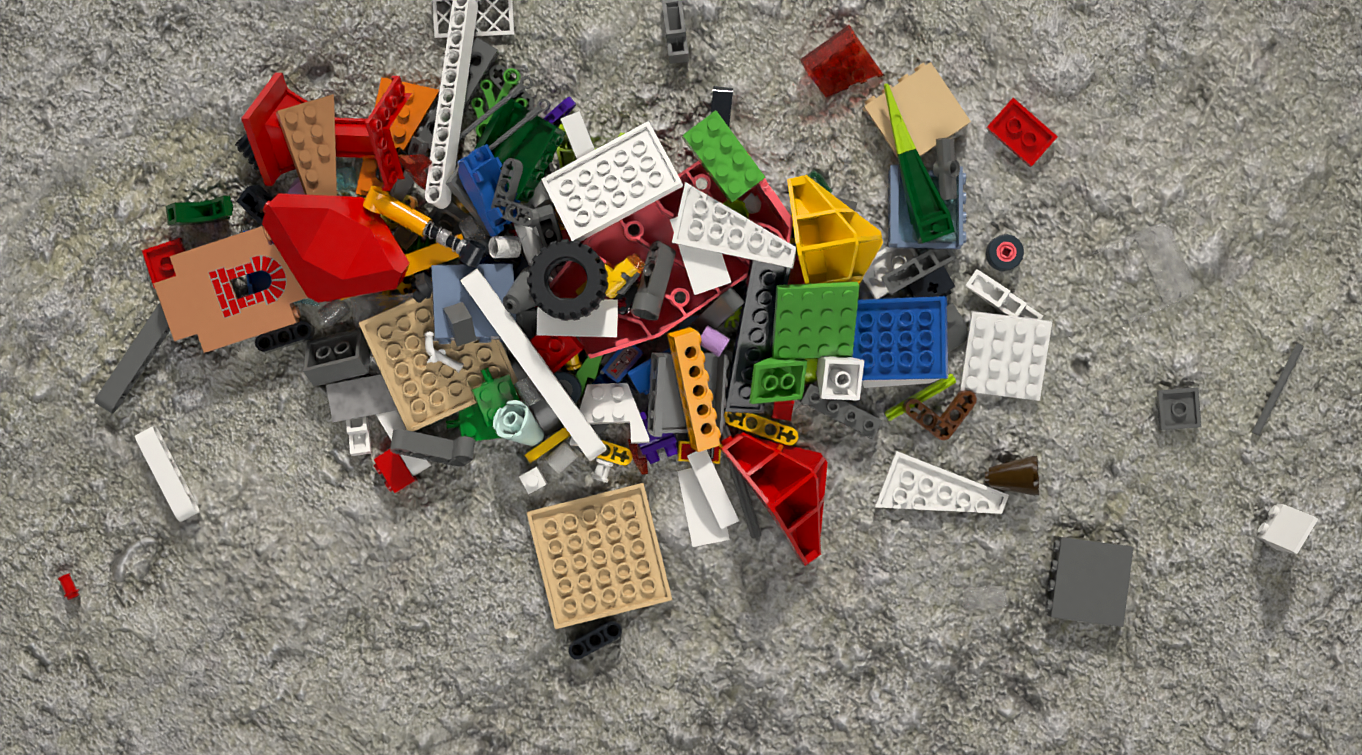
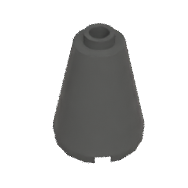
(518, 296)

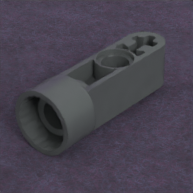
(653, 281)

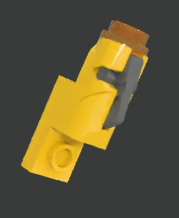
(621, 277)

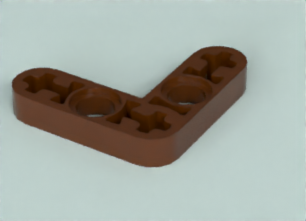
(943, 421)

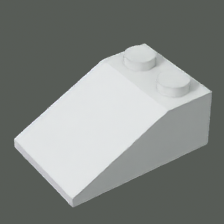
(1286, 528)

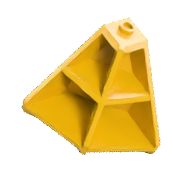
(829, 235)

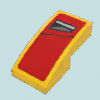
(685, 449)

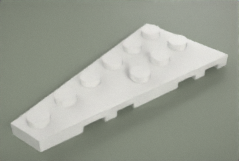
(927, 487)

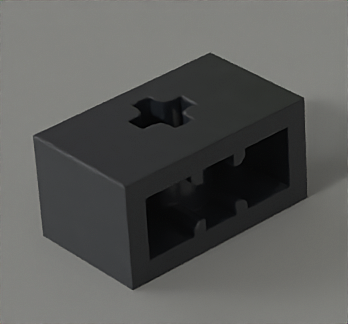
(253, 201)
(939, 278)

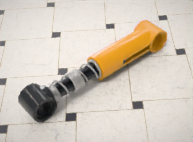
(382, 203)

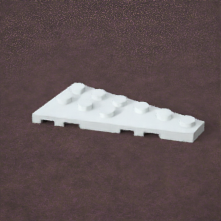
(717, 228)

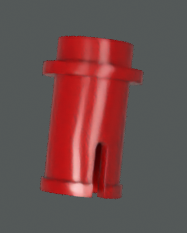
(68, 586)

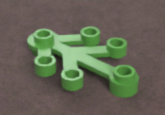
(490, 97)

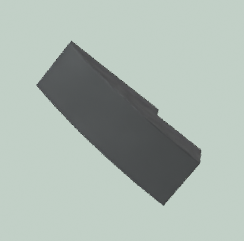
(675, 31)

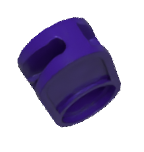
(561, 110)

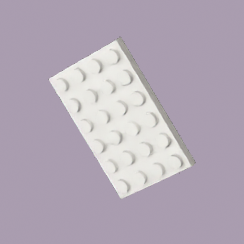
(611, 182)

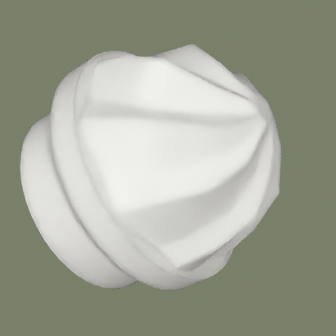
(752, 203)

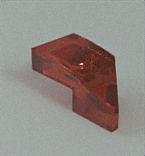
(641, 463)

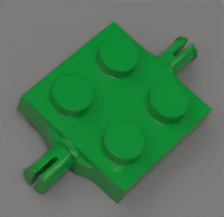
(493, 395)
(472, 425)

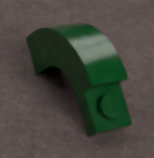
(199, 212)

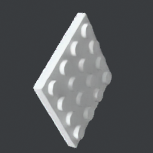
(1005, 355)

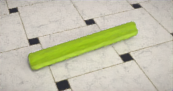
(922, 396)

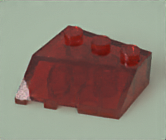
(840, 63)

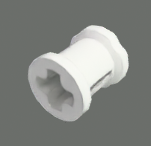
(602, 470)

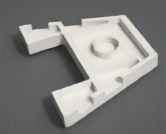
(612, 405)

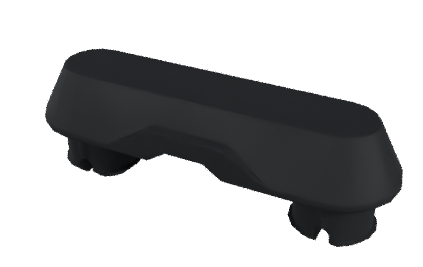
(423, 286)

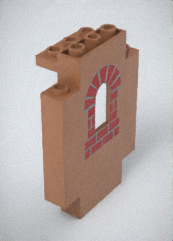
(204, 300)

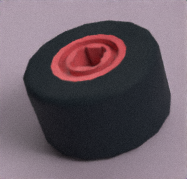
(997, 254)

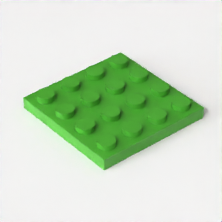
(815, 320)

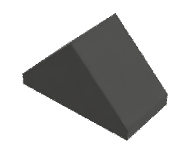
(460, 324)

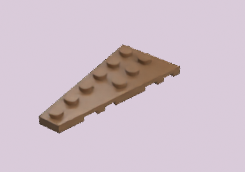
(311, 142)

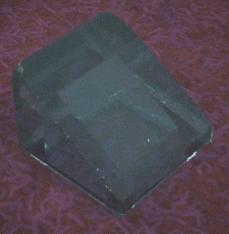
(346, 178)

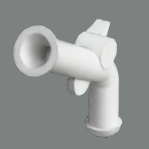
(440, 354)

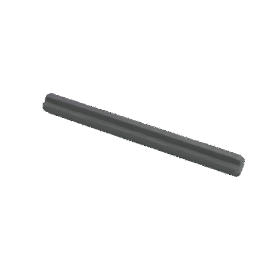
(743, 495)

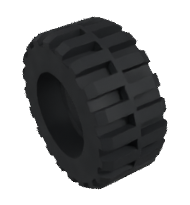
(544, 265)

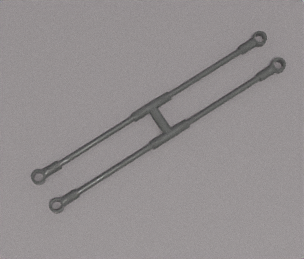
(513, 93)

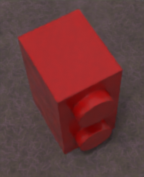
(394, 471)

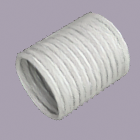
(504, 247)
(561, 457)

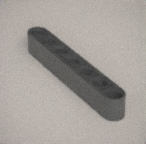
(134, 361)

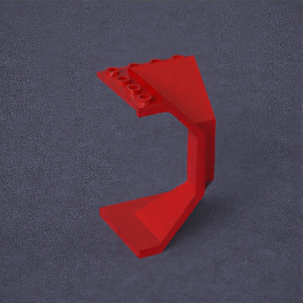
(352, 135)

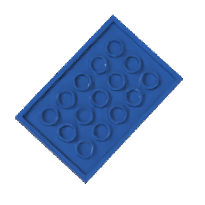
(902, 338)

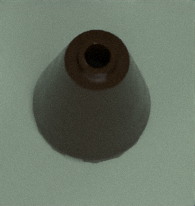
(1015, 476)

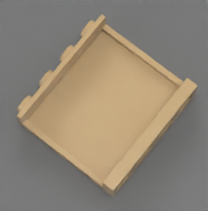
(925, 106)

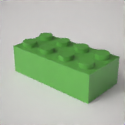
(723, 156)

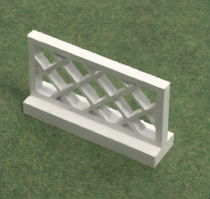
(479, 33)

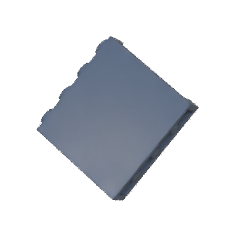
(450, 291)

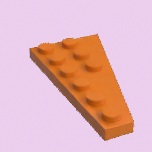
(402, 128)

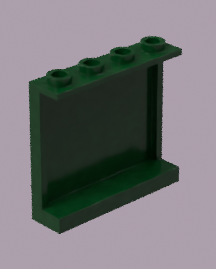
(531, 144)

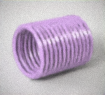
(713, 340)

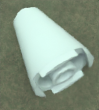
(518, 424)

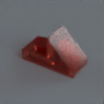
(415, 167)

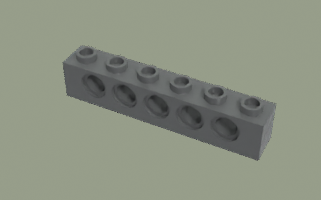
(478, 73)

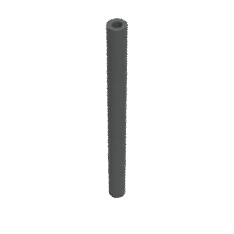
(1278, 388)

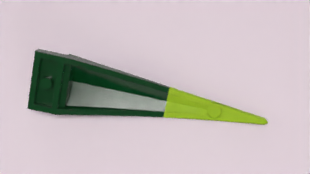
(924, 203)

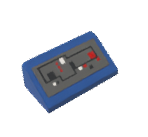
(622, 362)

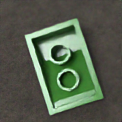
(778, 380)

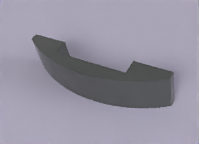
(545, 415)

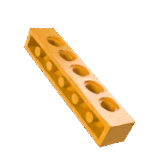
(679, 342)

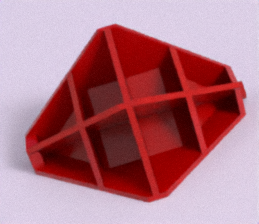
(334, 245)
(788, 485)

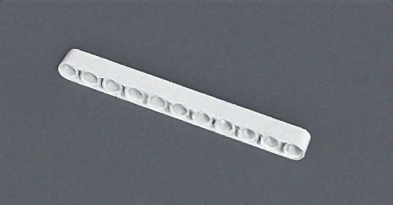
(446, 108)
(533, 364)

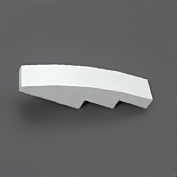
(577, 134)
(1000, 297)
(358, 432)
(713, 488)

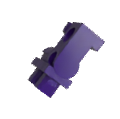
(650, 449)

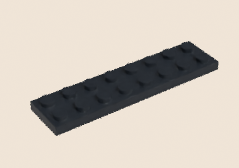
(754, 333)

